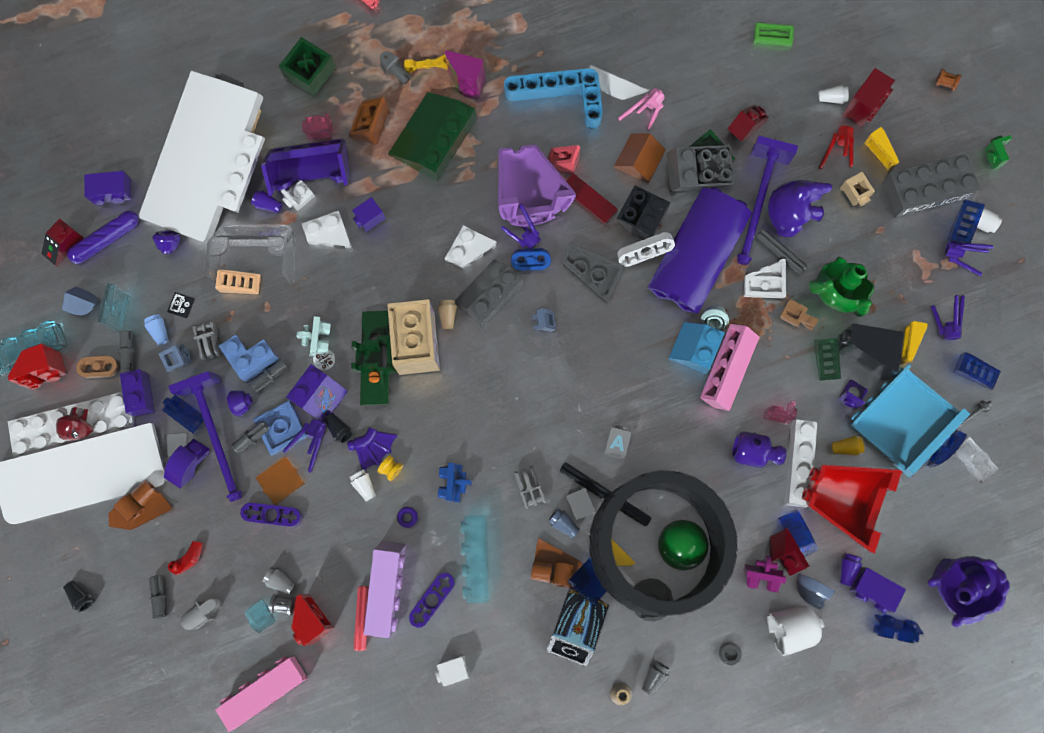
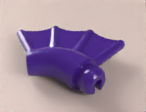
(371, 447)

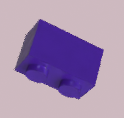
(107, 187)
(137, 393)
(877, 590)

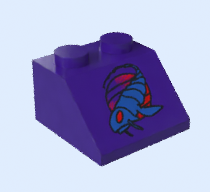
(317, 393)

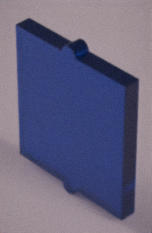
(587, 583)

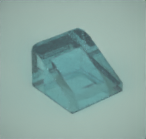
(259, 616)

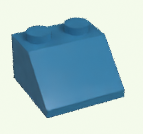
(696, 346)

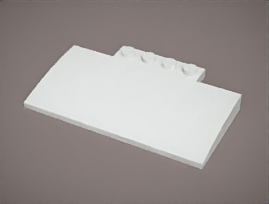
(205, 158)

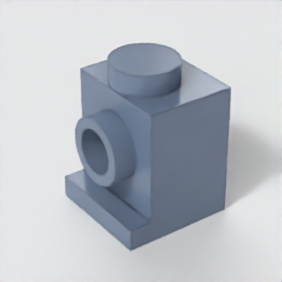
(180, 357)

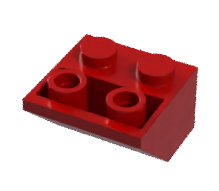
(37, 366)

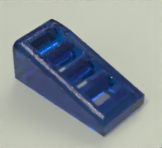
(973, 223)
(961, 370)

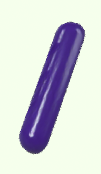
(103, 237)

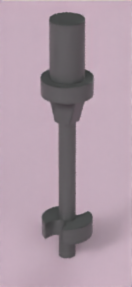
(983, 406)

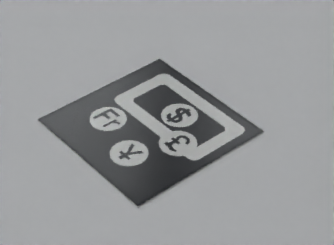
(180, 305)

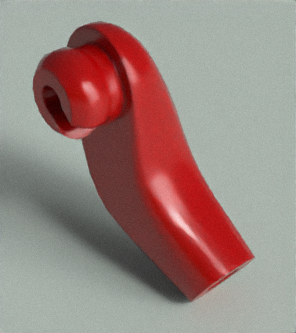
(188, 560)

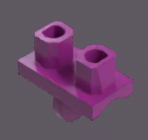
(765, 571)

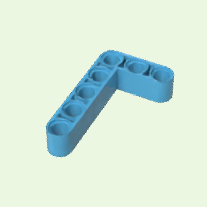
(561, 88)

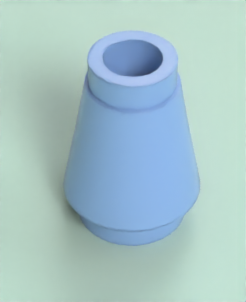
(156, 328)

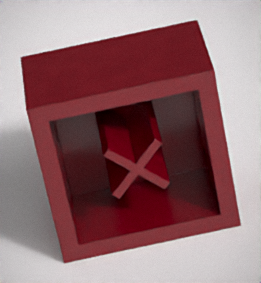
(869, 98)

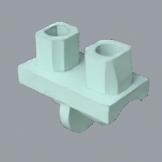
(316, 346)

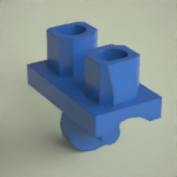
(455, 482)

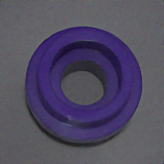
(407, 510)

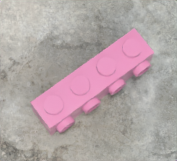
(729, 367)
(260, 694)

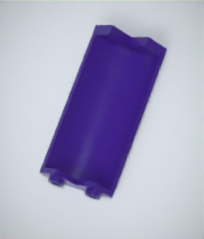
(700, 249)

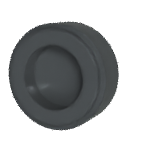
(730, 653)

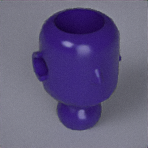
(757, 450)

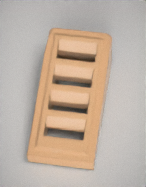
(228, 288)

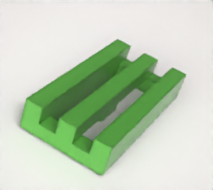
(773, 37)

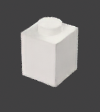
(452, 671)

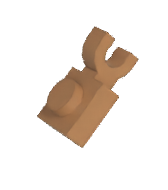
(796, 313)

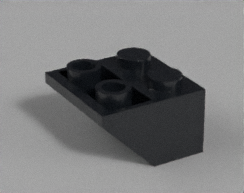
(643, 213)

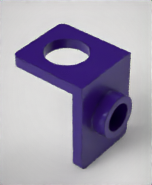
(851, 400)

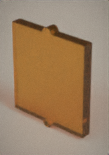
(280, 481)

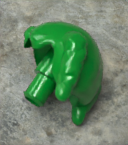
(844, 287)

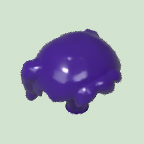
(791, 205)
(970, 588)

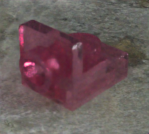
(776, 413)

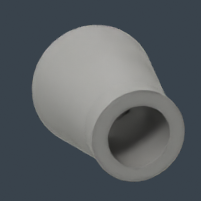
(278, 580)

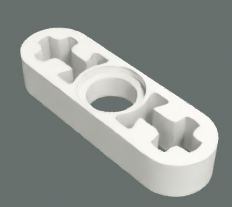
(649, 242)

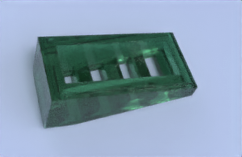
(834, 350)

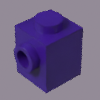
(368, 214)

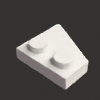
(327, 231)
(468, 247)
(767, 282)

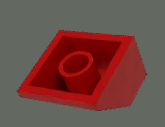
(309, 621)

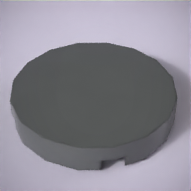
(655, 589)

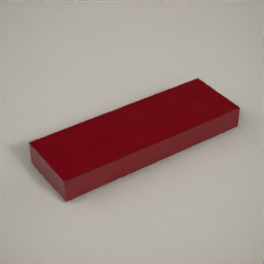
(591, 200)

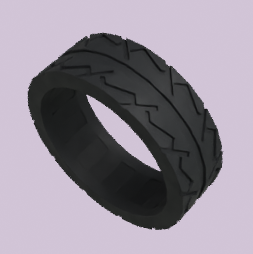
(721, 535)

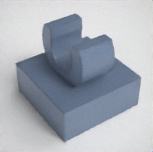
(545, 320)

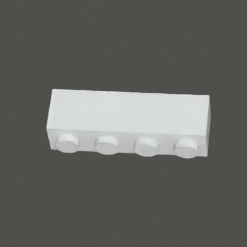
(799, 461)

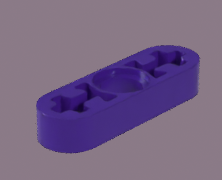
(257, 507)
(417, 609)

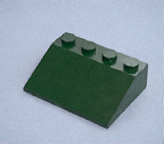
(434, 134)

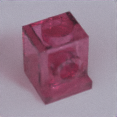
(318, 127)

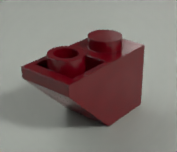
(748, 122)

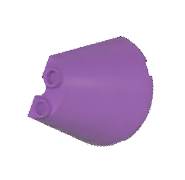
(533, 181)

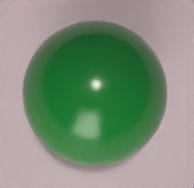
(683, 545)

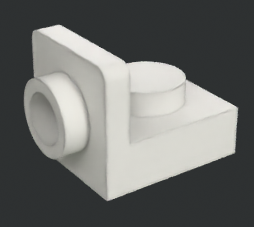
(297, 195)

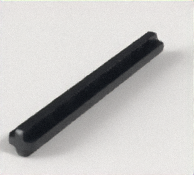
(602, 492)

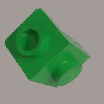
(996, 152)

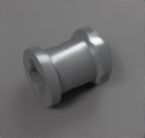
(282, 604)

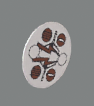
(324, 361)

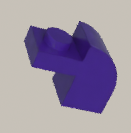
(183, 462)

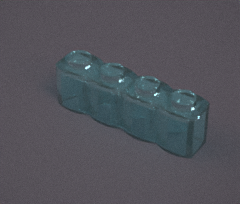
(47, 333)

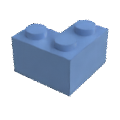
(248, 362)

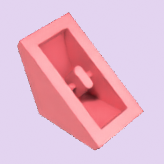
(565, 158)

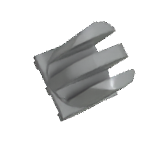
(208, 341)
(530, 489)
(200, 614)

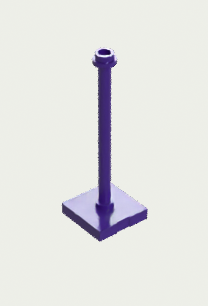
(774, 152)
(196, 386)

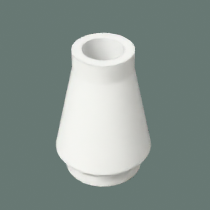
(834, 94)
(363, 485)

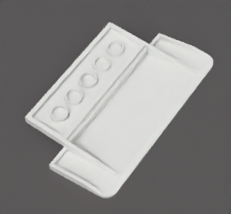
(66, 475)

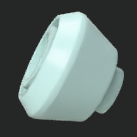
(715, 317)

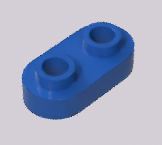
(530, 259)

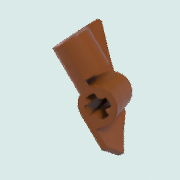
(138, 507)
(553, 565)

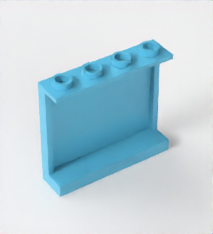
(907, 421)

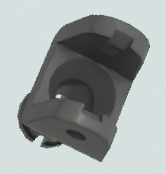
(392, 66)

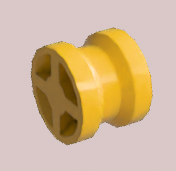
(390, 468)

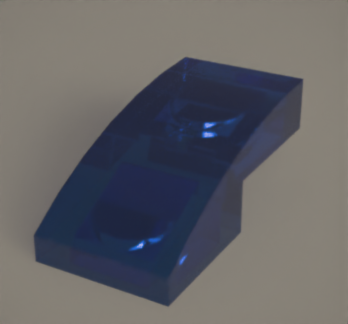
(945, 452)
(799, 531)

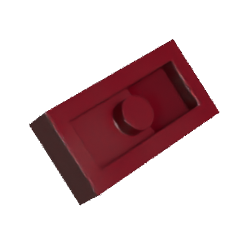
(786, 549)

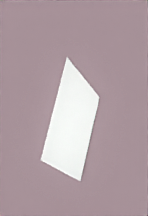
(616, 86)

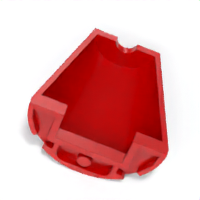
(851, 498)

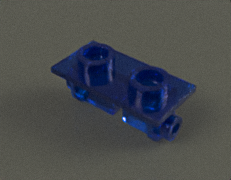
(183, 413)
(907, 630)

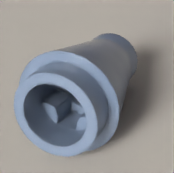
(561, 521)

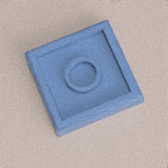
(283, 427)

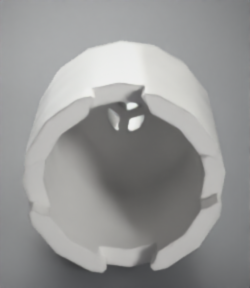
(795, 629)

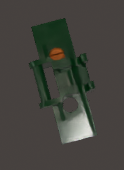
(374, 377)

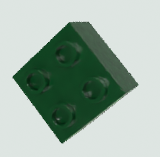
(307, 66)

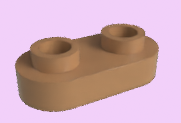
(99, 367)

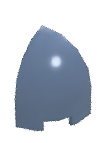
(78, 301)
(813, 591)

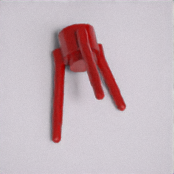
(844, 138)

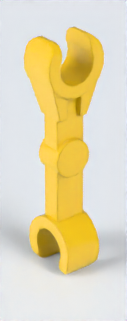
(411, 65)

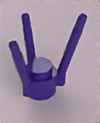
(530, 237)
(957, 249)
(953, 329)
(315, 431)

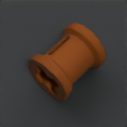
(947, 79)

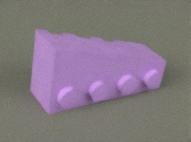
(384, 589)

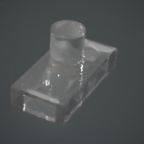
(976, 460)

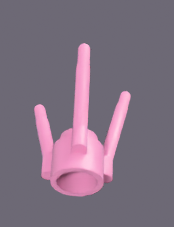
(652, 101)

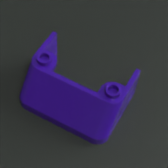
(305, 162)

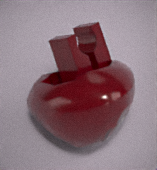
(73, 427)

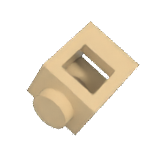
(856, 185)

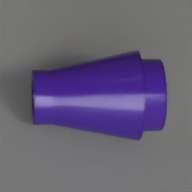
(264, 202)
(850, 568)

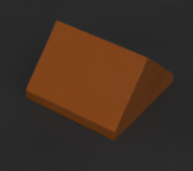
(370, 120)
(640, 156)

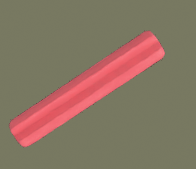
(361, 608)

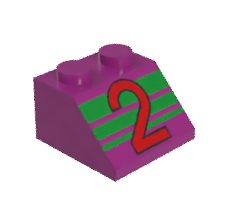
(466, 73)

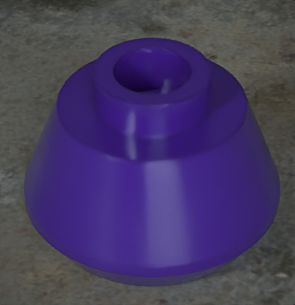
(166, 241)
(239, 402)

